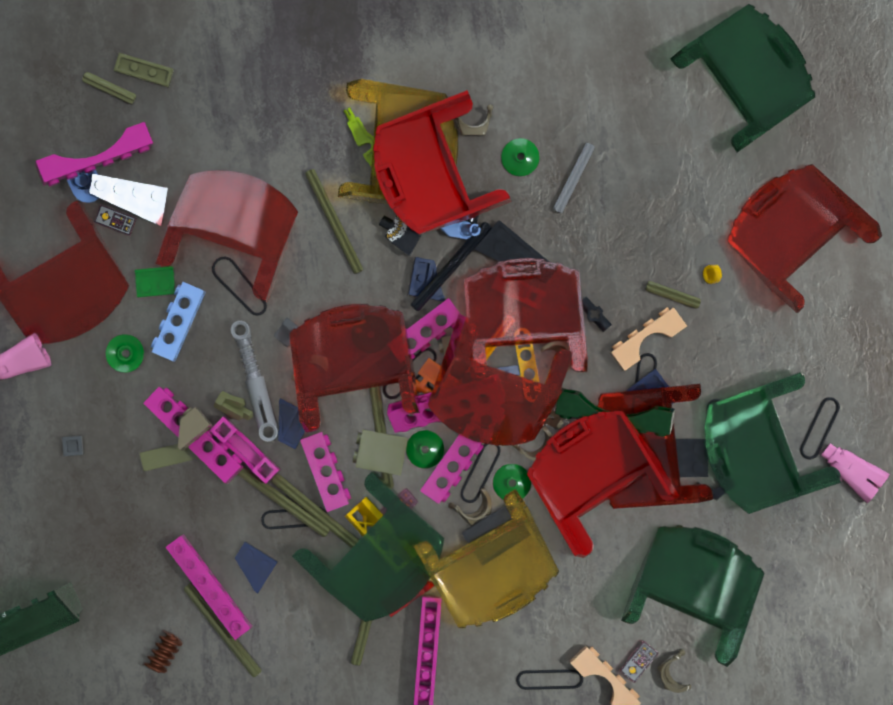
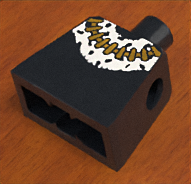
(400, 234)

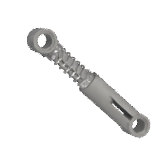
(255, 383)

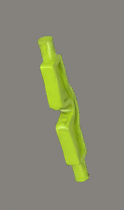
(360, 134)

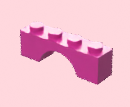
(245, 449)

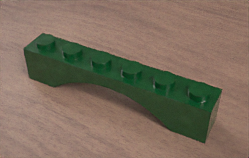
(576, 405)

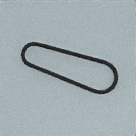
(243, 275)

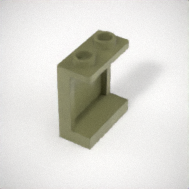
(380, 452)

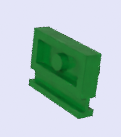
(155, 281)

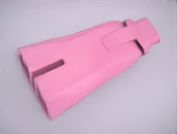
(24, 358)
(856, 472)

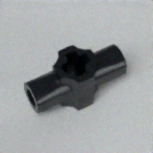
(602, 322)

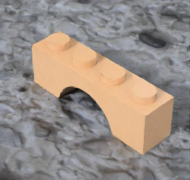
(668, 324)
(588, 663)

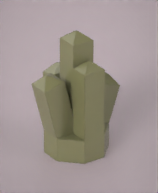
(232, 406)

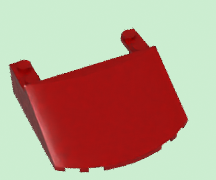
(420, 172)
(590, 465)

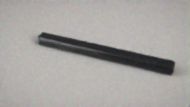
(450, 267)

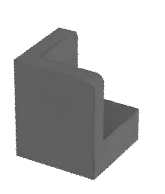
(283, 332)

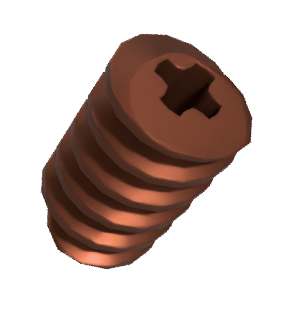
(164, 652)

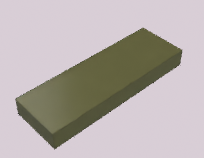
(143, 70)
(165, 457)

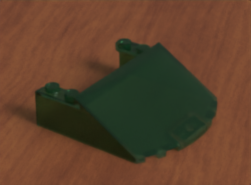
(755, 67)
(752, 451)
(383, 566)
(701, 578)
(40, 619)

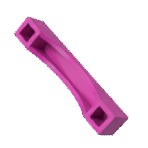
(56, 168)

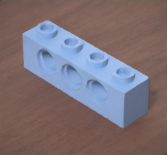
(195, 296)

